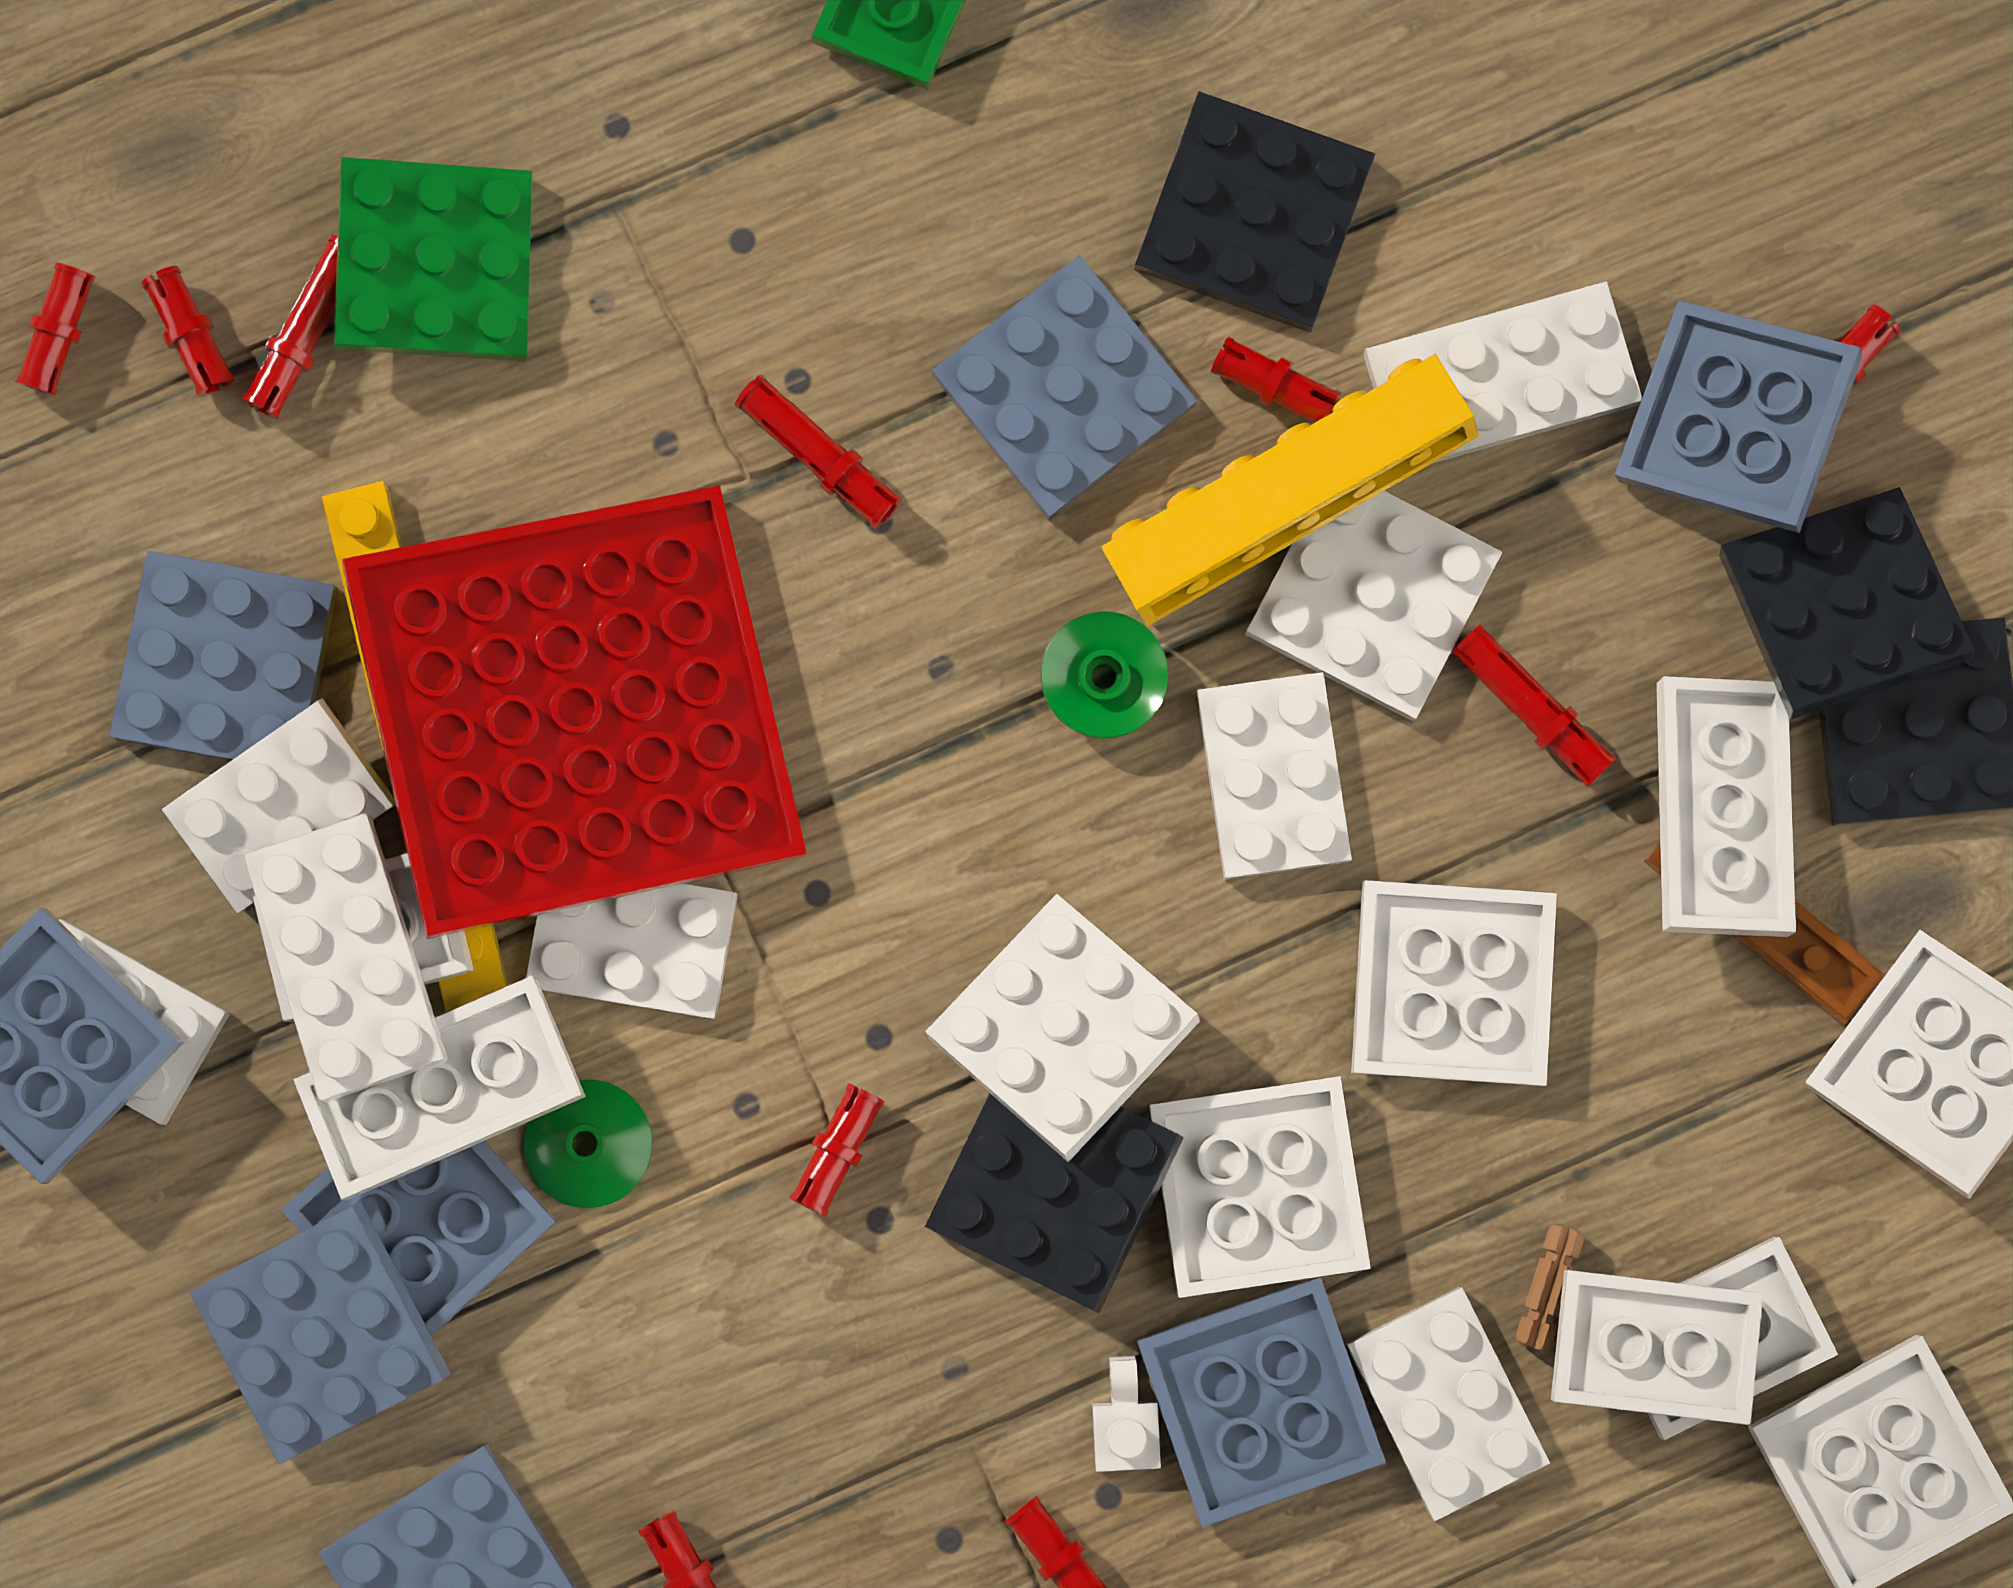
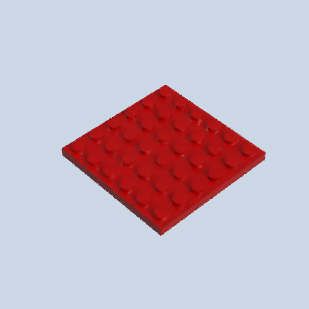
(573, 710)

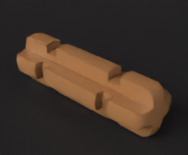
(1546, 1288)

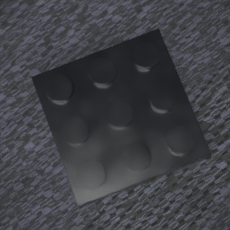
(1254, 211)
(1846, 603)
(1926, 742)
(1052, 1216)

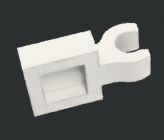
(1125, 1428)

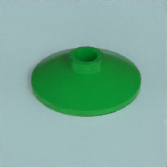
(1109, 642)
(620, 1154)

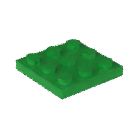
(433, 259)

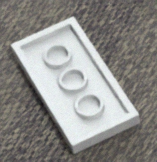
(1527, 365)
(1725, 808)
(345, 958)
(499, 1074)

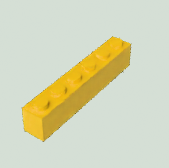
(1290, 488)

